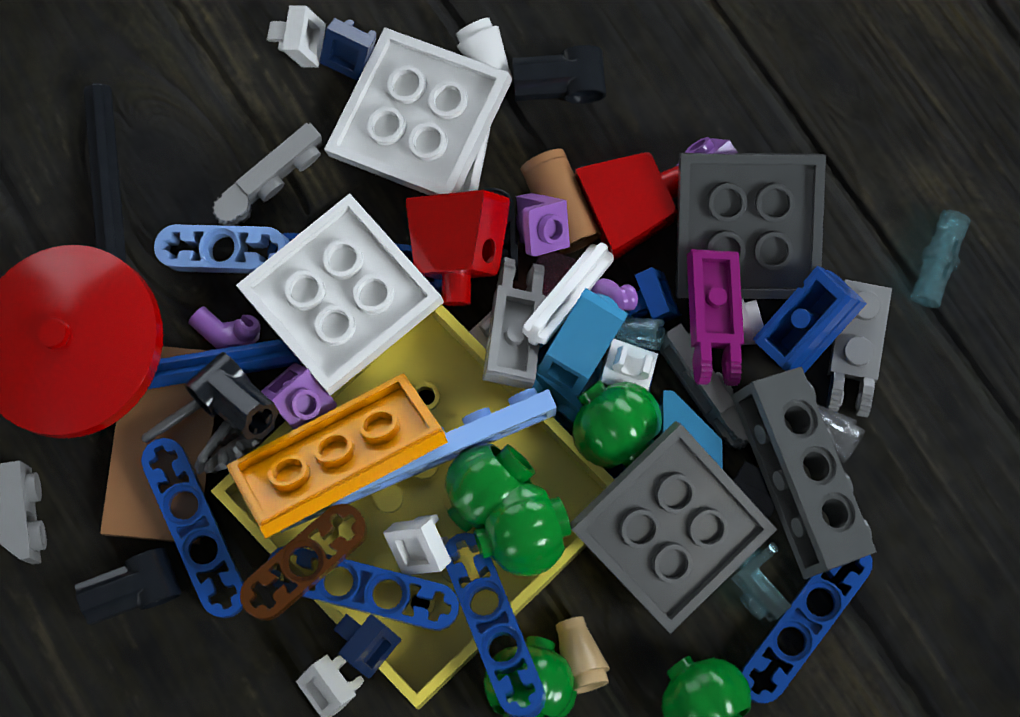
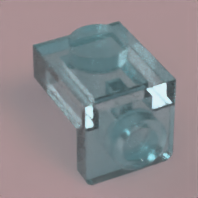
(759, 593)

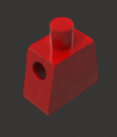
(629, 199)
(457, 238)

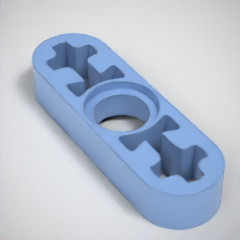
(205, 238)

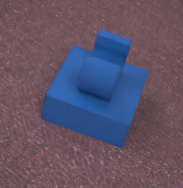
(654, 297)

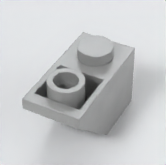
(18, 519)

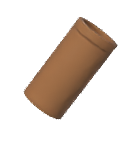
(553, 177)

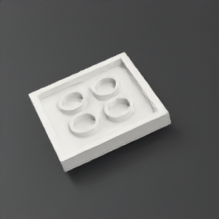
(418, 114)
(340, 294)

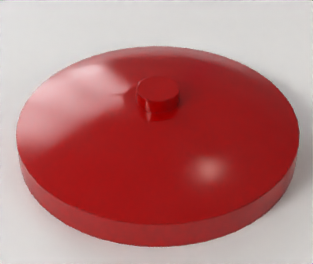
(75, 341)

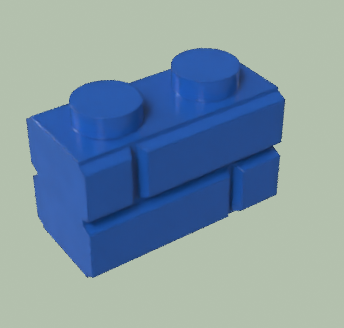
(809, 320)

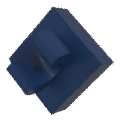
(347, 48)
(367, 643)

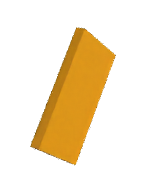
(336, 454)

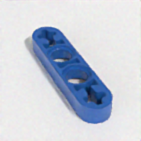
(188, 530)
(361, 594)
(809, 625)
(491, 626)

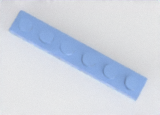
(478, 429)

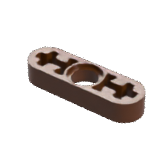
(302, 540)

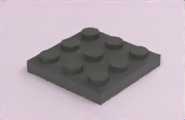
(757, 206)
(672, 527)

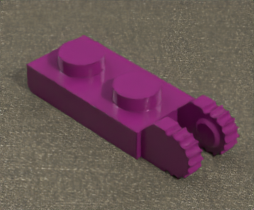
(715, 313)

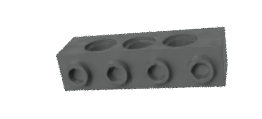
(797, 497)

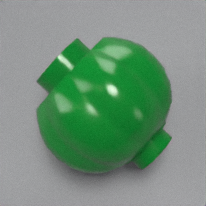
(615, 423)
(481, 480)
(525, 531)
(554, 675)
(706, 690)

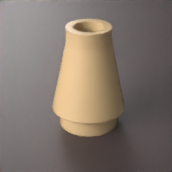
(582, 655)

